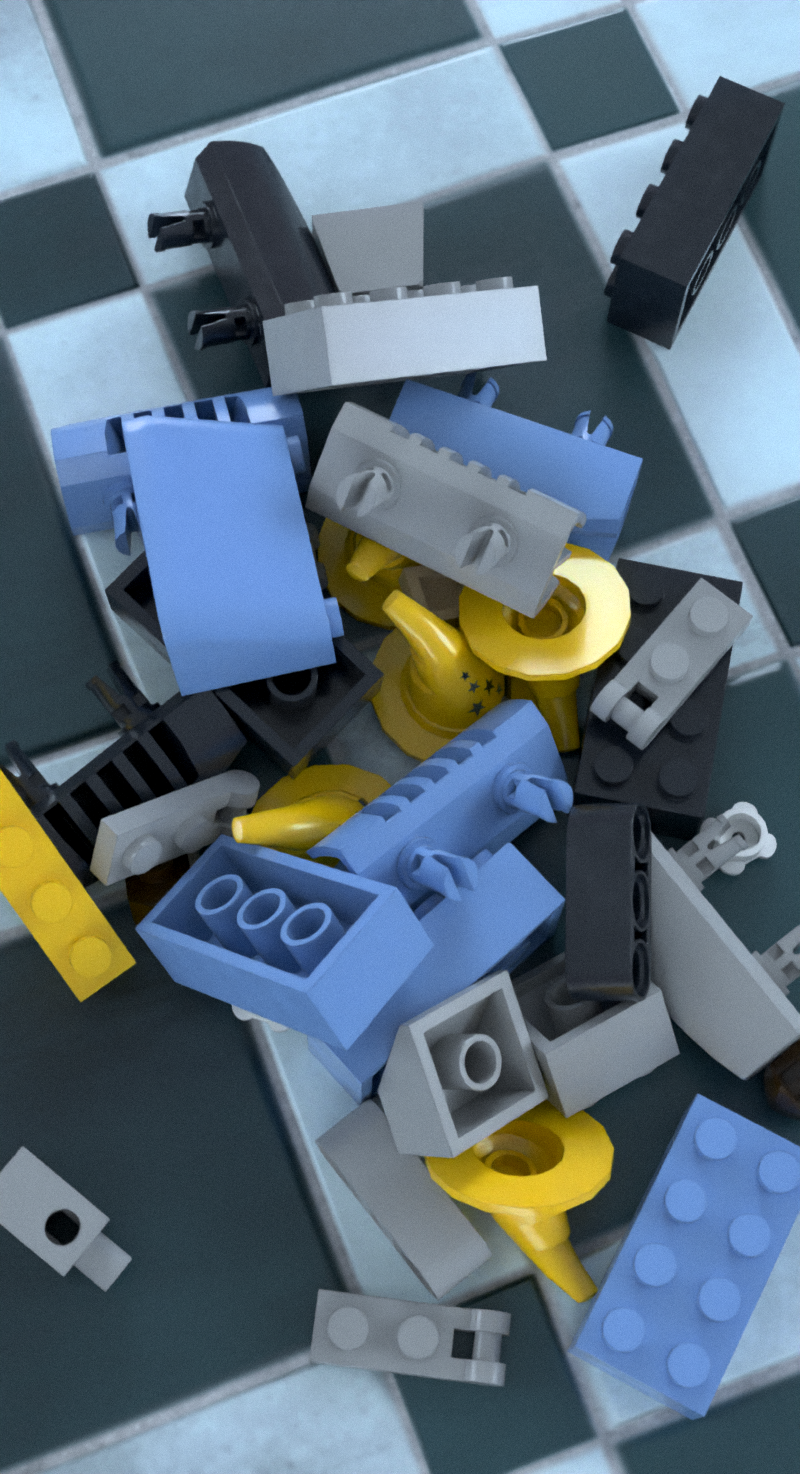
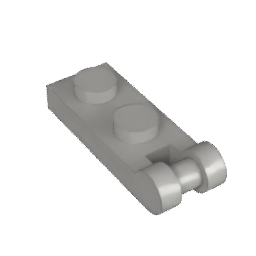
(672, 662)
(171, 825)
(407, 1337)

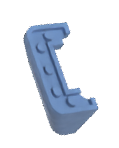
(228, 550)

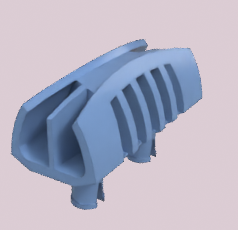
(560, 464)
(96, 467)
(455, 805)

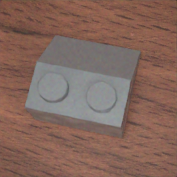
(590, 1045)
(461, 1071)

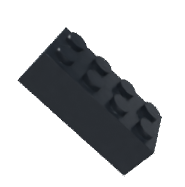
(691, 211)
(282, 714)
(678, 763)

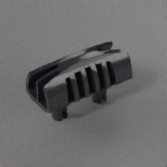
(253, 240)
(156, 755)

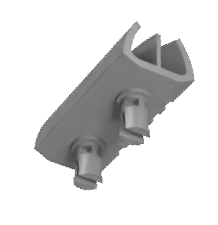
(442, 511)
(708, 978)

